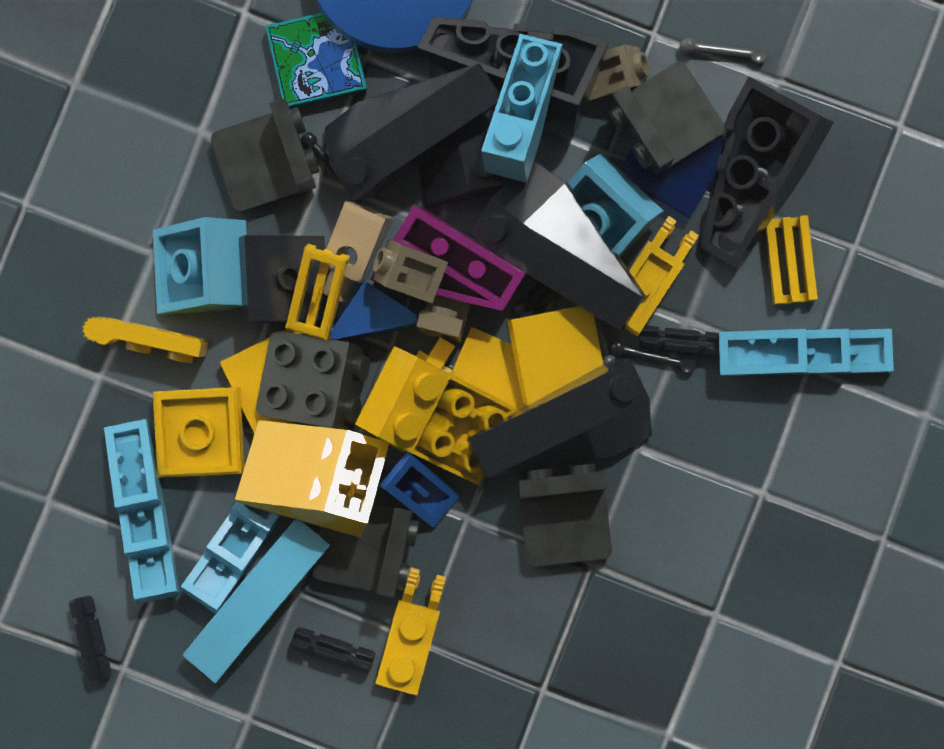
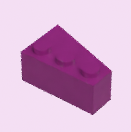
(472, 270)

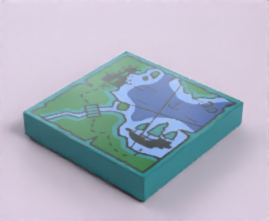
(314, 61)

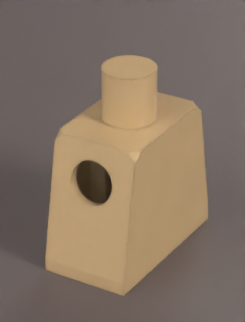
(364, 232)

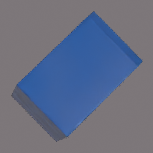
(371, 315)
(420, 489)

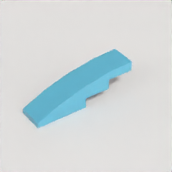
(805, 352)
(141, 511)
(229, 555)
(256, 600)

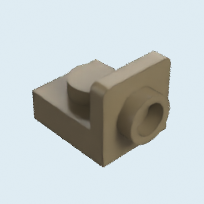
(620, 68)
(408, 270)
(444, 319)

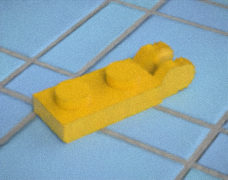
(655, 273)
(143, 338)
(410, 637)

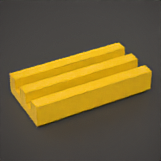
(806, 255)
(326, 258)

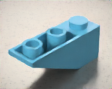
(521, 109)

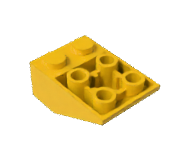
(430, 413)
(313, 474)

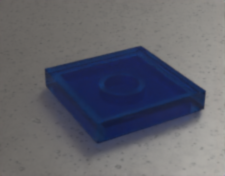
(683, 183)

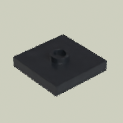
(270, 276)

